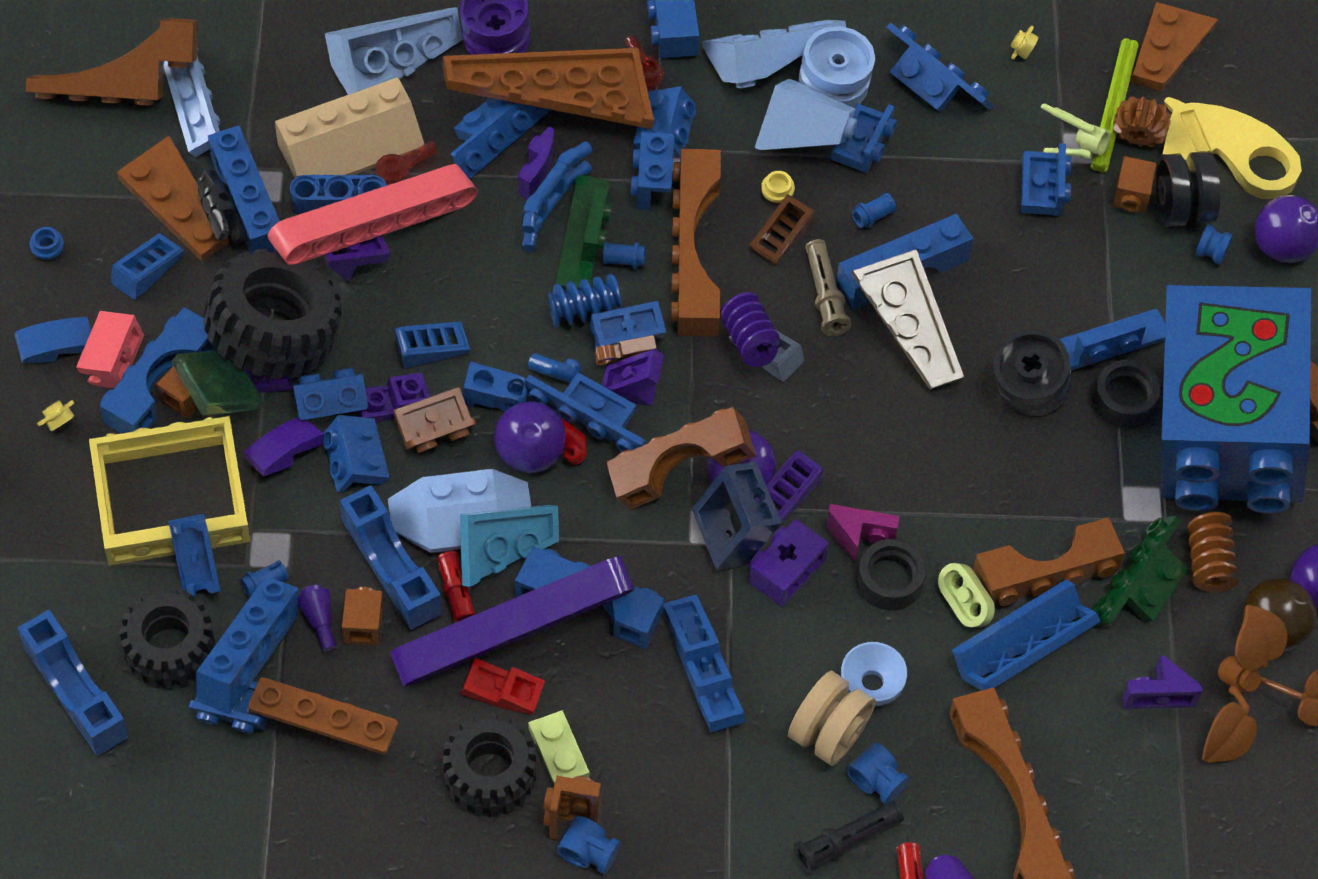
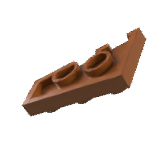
(1168, 43)

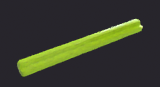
(1116, 94)

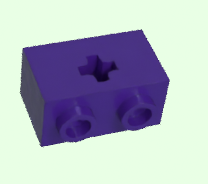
(787, 562)

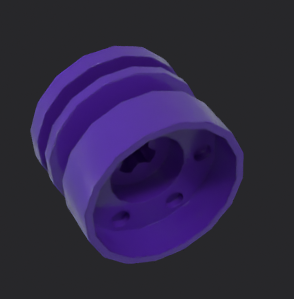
(495, 26)

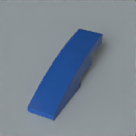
(703, 663)

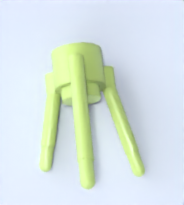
(1089, 137)

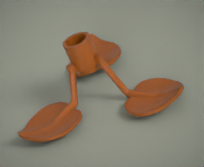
(1259, 640)

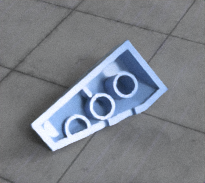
(753, 57)

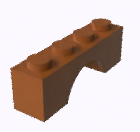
(641, 472)
(1011, 576)

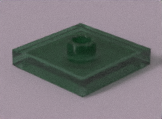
(216, 383)

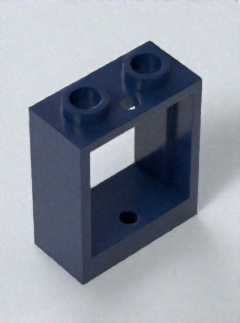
(757, 519)

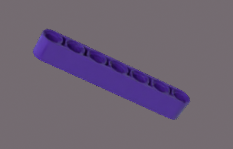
(512, 621)

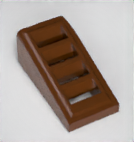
(788, 205)

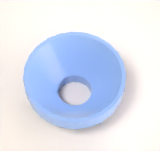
(877, 660)

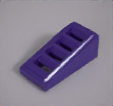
(802, 472)

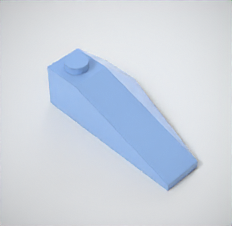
(390, 48)

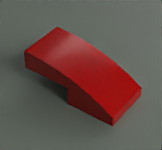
(502, 688)

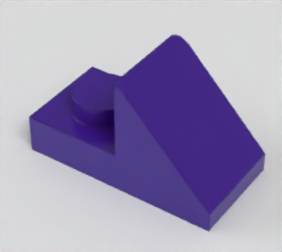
(367, 252)
(635, 377)
(1170, 689)

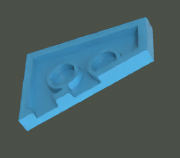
(503, 536)

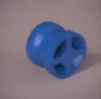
(1214, 244)

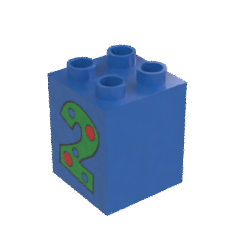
(1236, 396)

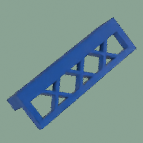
(1022, 634)

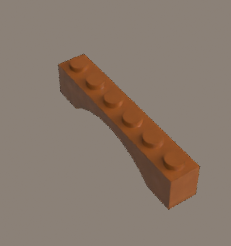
(697, 294)
(985, 731)

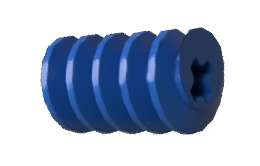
(584, 299)

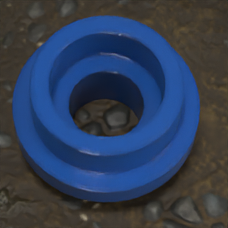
(44, 236)

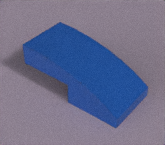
(48, 339)

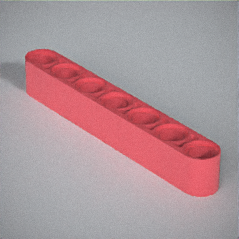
(372, 214)

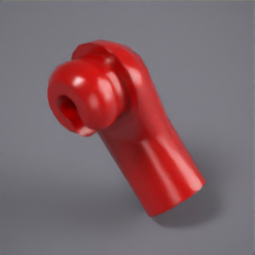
(575, 444)

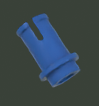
(866, 214)
(624, 254)
(252, 580)

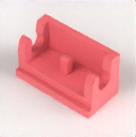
(110, 348)

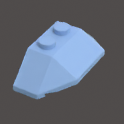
(431, 506)

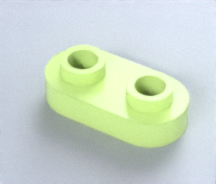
(966, 598)

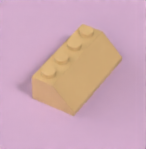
(350, 132)

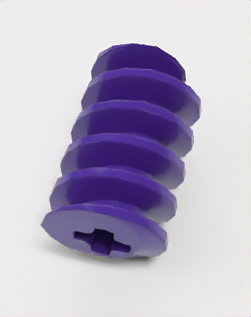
(750, 329)

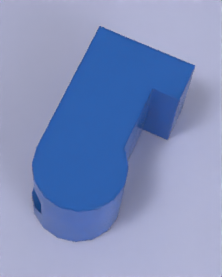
(493, 387)

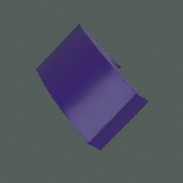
(540, 160)
(396, 394)
(277, 447)

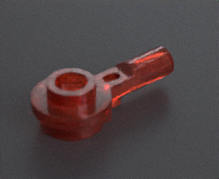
(651, 68)
(396, 168)

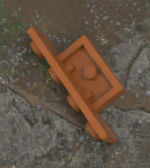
(323, 715)

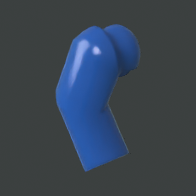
(555, 369)

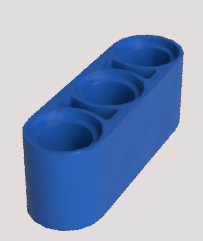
(327, 188)

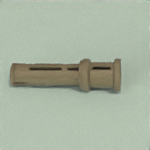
(818, 256)

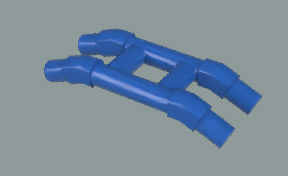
(551, 191)

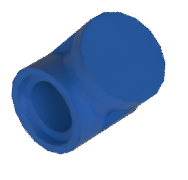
(877, 771)
(587, 844)

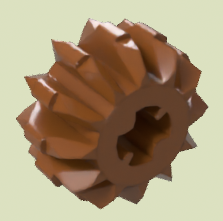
(1142, 121)

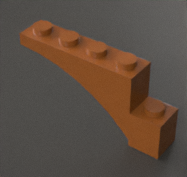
(132, 76)

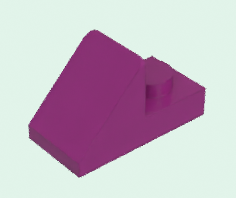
(852, 524)

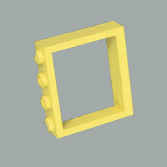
(158, 441)

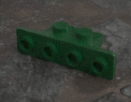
(584, 230)
(1147, 577)

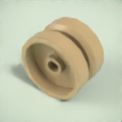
(831, 718)

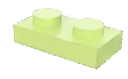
(557, 747)

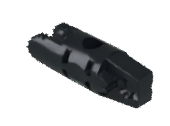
(219, 207)

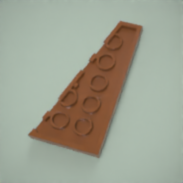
(579, 82)

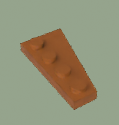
(170, 192)

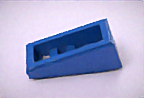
(135, 282)
(422, 355)

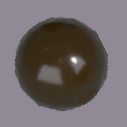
(1289, 603)

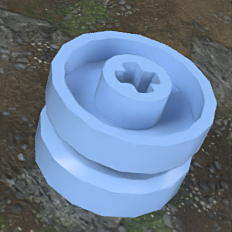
(838, 64)

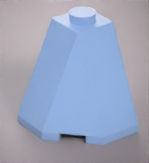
(804, 118)

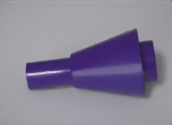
(317, 609)

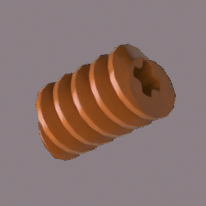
(1212, 552)

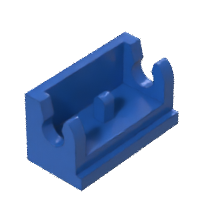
(627, 324)
(194, 554)

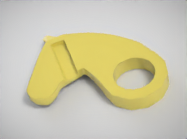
(1236, 140)

